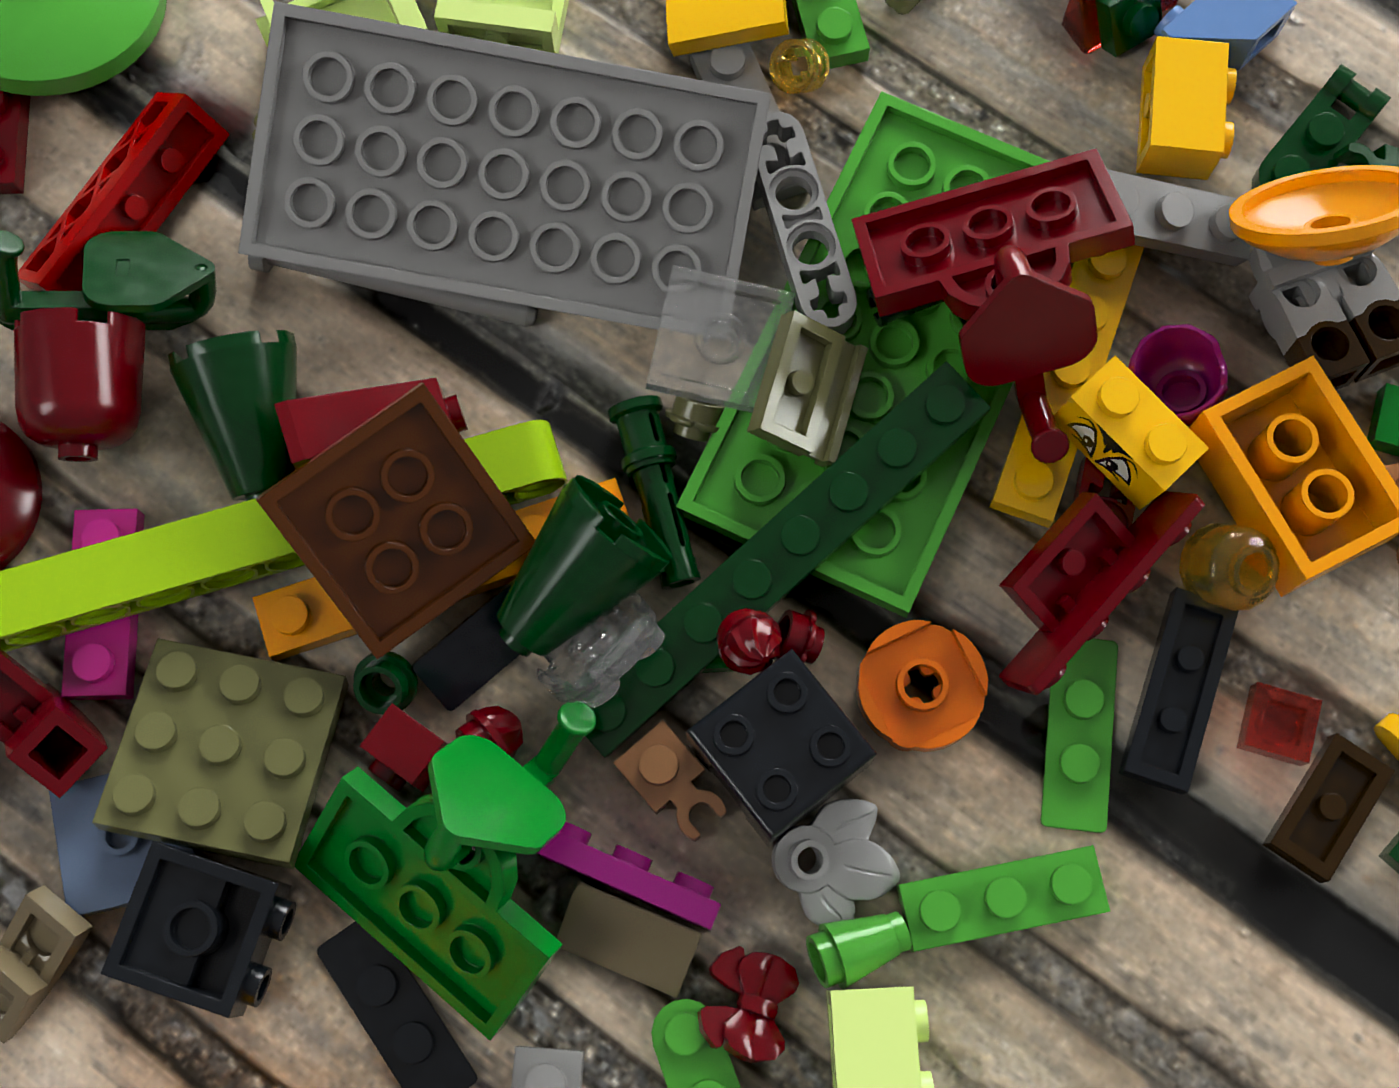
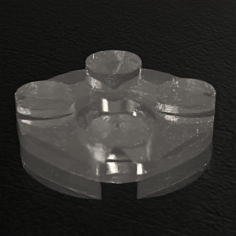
(601, 653)

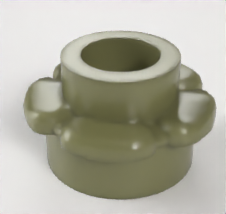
(694, 418)

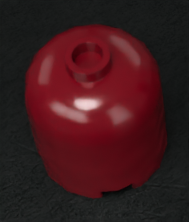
(78, 380)

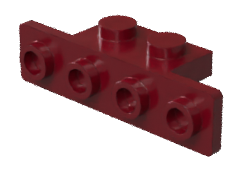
(1082, 575)

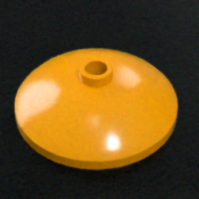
(1321, 213)

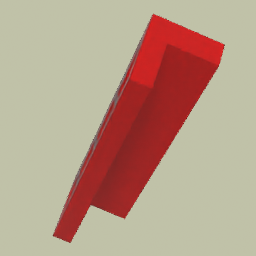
(130, 189)

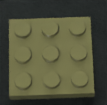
(223, 753)

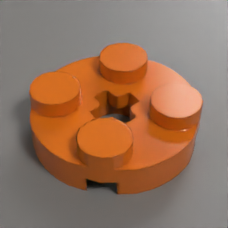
(933, 651)

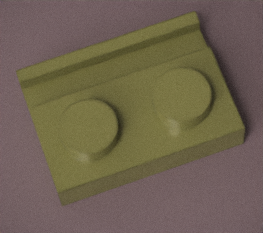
(807, 389)

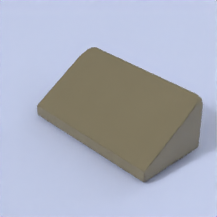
(628, 939)

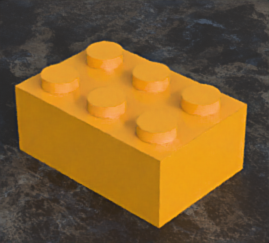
(1299, 473)

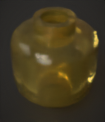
(1230, 566)

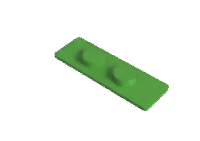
(1080, 740)

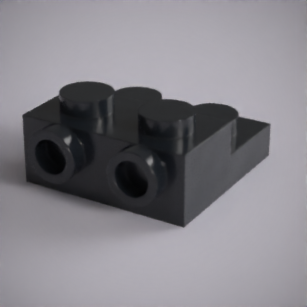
(200, 931)

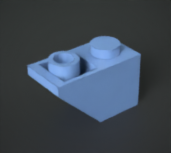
(1241, 23)

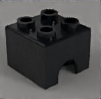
(780, 746)

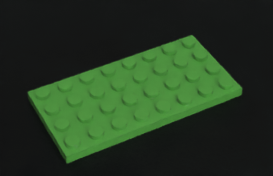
(748, 481)

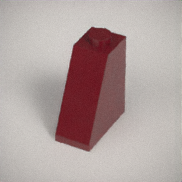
(321, 420)

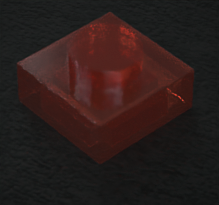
(1279, 724)

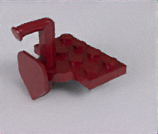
(1004, 266)

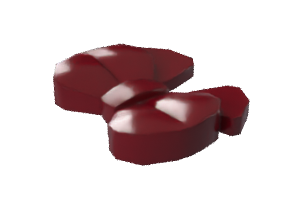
(750, 1028)

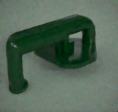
(124, 274)

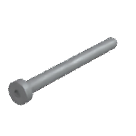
(494, 309)

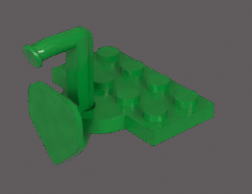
(424, 888)

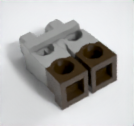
(1333, 312)

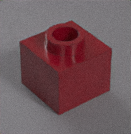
(401, 749)

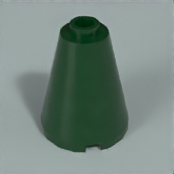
(232, 396)
(578, 569)

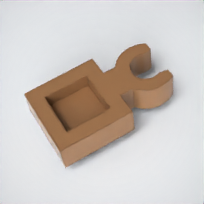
(664, 774)

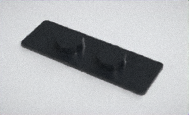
(466, 655)
(395, 1012)

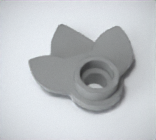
(845, 863)

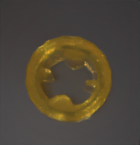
(781, 69)

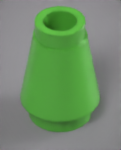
(856, 947)

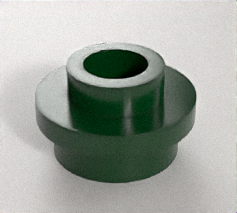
(374, 693)

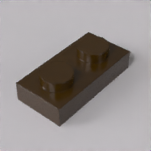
(1328, 808)

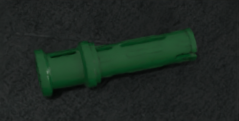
(650, 464)

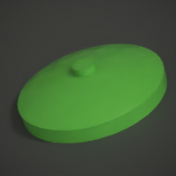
(72, 43)

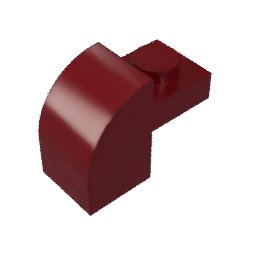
(44, 730)

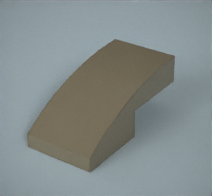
(35, 955)

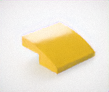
(722, 23)

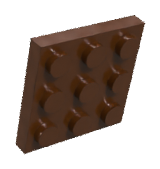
(397, 520)

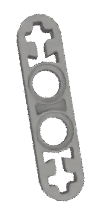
(804, 223)

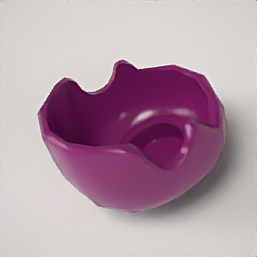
(1182, 369)

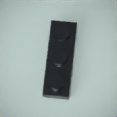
(1178, 692)

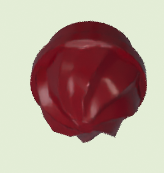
(748, 641)
(495, 725)

